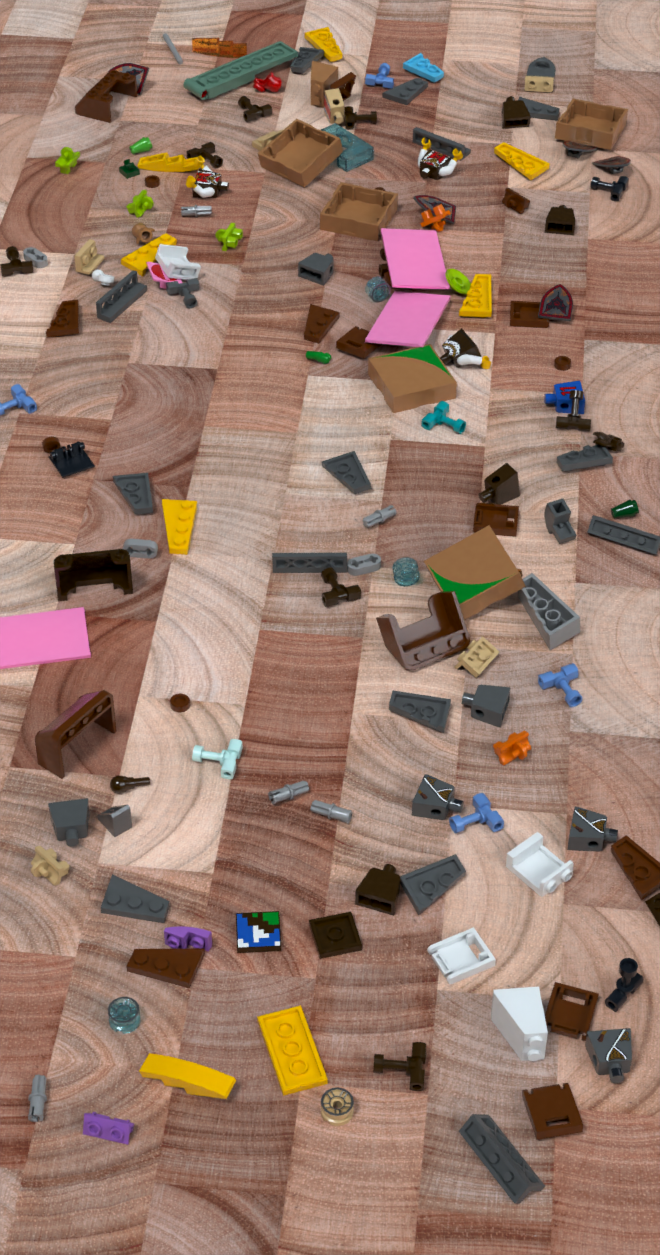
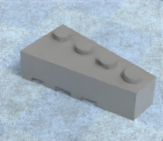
(548, 612)

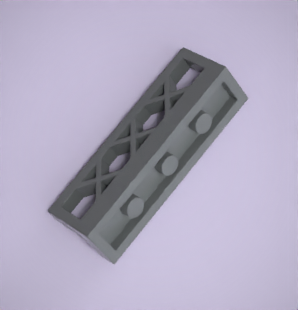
(439, 143)
(121, 299)
(624, 534)
(308, 562)
(500, 1157)

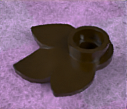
(610, 441)

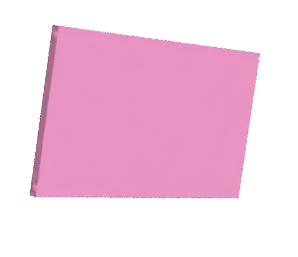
(414, 259)
(408, 319)
(43, 638)

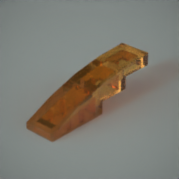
(219, 48)

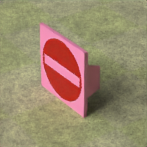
(159, 275)

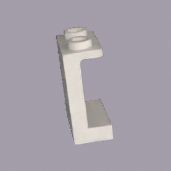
(174, 262)
(538, 865)

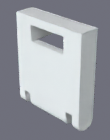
(456, 958)

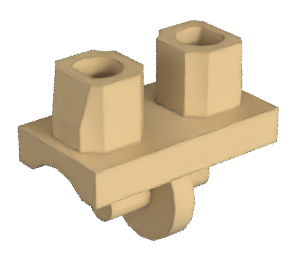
(46, 865)

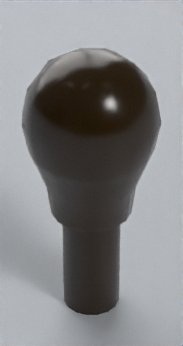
(121, 784)

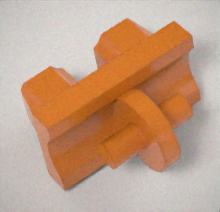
(428, 218)
(514, 747)

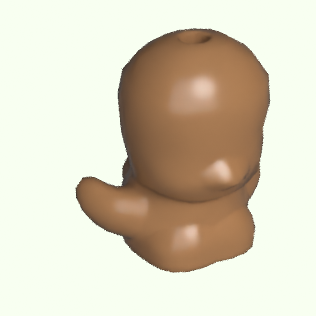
(142, 233)

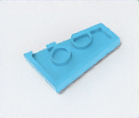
(423, 68)

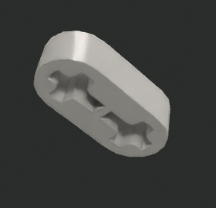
(38, 258)
(140, 548)
(363, 564)

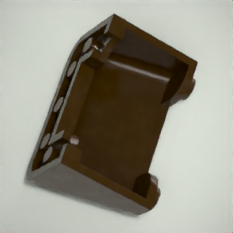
(92, 569)

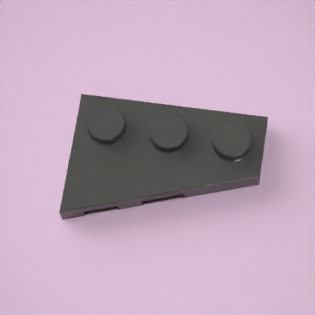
(421, 708)

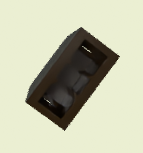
(514, 114)
(560, 221)
(501, 486)
(379, 890)

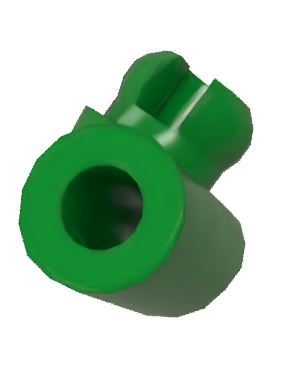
(321, 357)

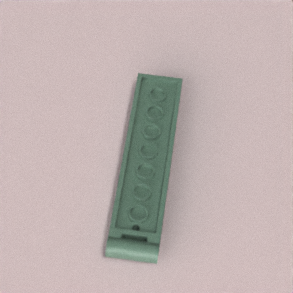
(239, 71)

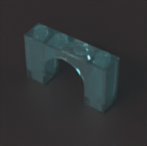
(357, 151)

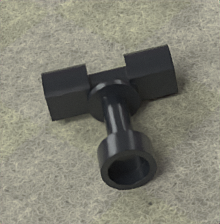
(616, 188)
(626, 984)

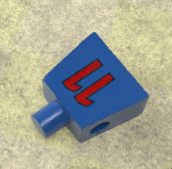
(561, 399)

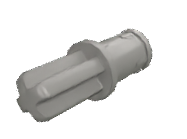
(196, 210)
(379, 516)
(288, 792)
(331, 811)
(37, 1098)

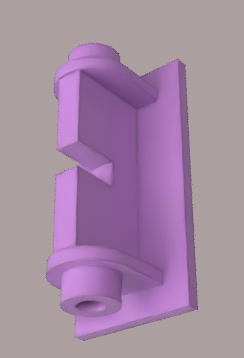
(106, 1128)

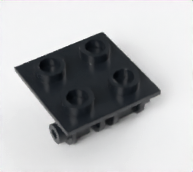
(70, 460)

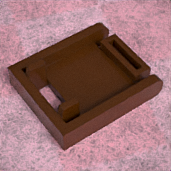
(349, 80)
(528, 315)
(357, 337)
(496, 517)
(570, 1017)
(552, 1104)

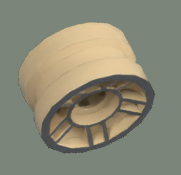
(343, 1100)

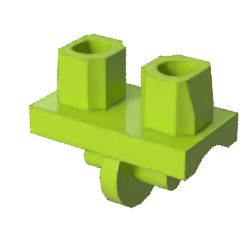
(67, 159)
(140, 204)
(229, 236)

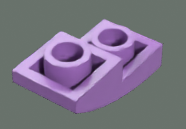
(181, 937)

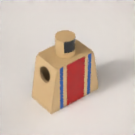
(334, 112)

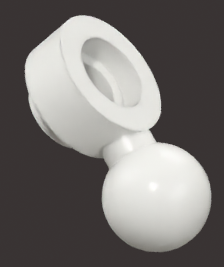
(98, 275)

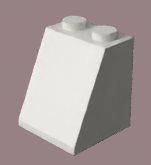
(521, 1021)

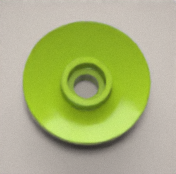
(458, 281)

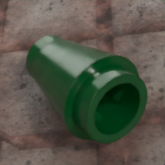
(625, 509)

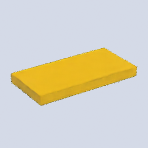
(292, 1050)

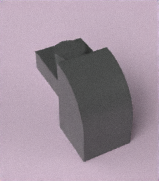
(557, 521)

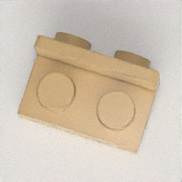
(539, 83)
(263, 141)
(86, 258)
(478, 656)

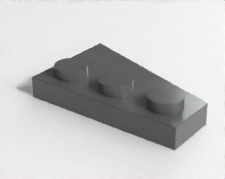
(305, 59)
(406, 92)
(540, 110)
(588, 457)
(348, 471)
(136, 491)
(431, 882)
(133, 902)

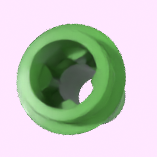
(142, 145)

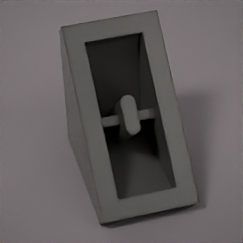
(116, 819)

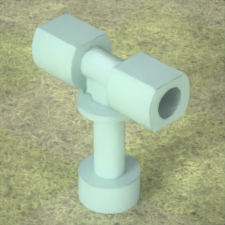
(226, 757)

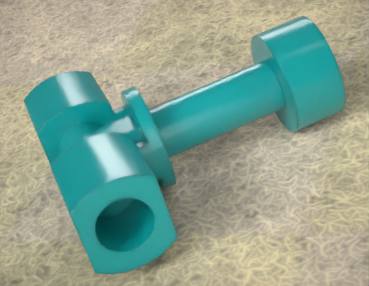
(439, 417)

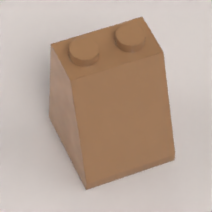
(321, 78)

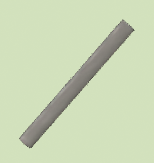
(172, 48)

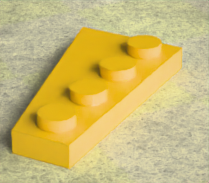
(324, 40)
(523, 162)
(137, 259)
(479, 298)
(179, 524)

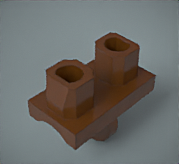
(515, 201)

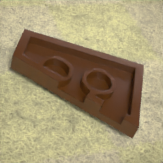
(66, 320)
(319, 323)
(638, 866)
(167, 965)

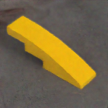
(164, 163)
(188, 1075)

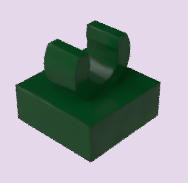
(129, 169)

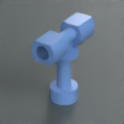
(380, 78)
(19, 400)
(561, 680)
(482, 814)

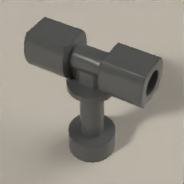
(184, 290)

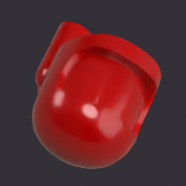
(270, 83)

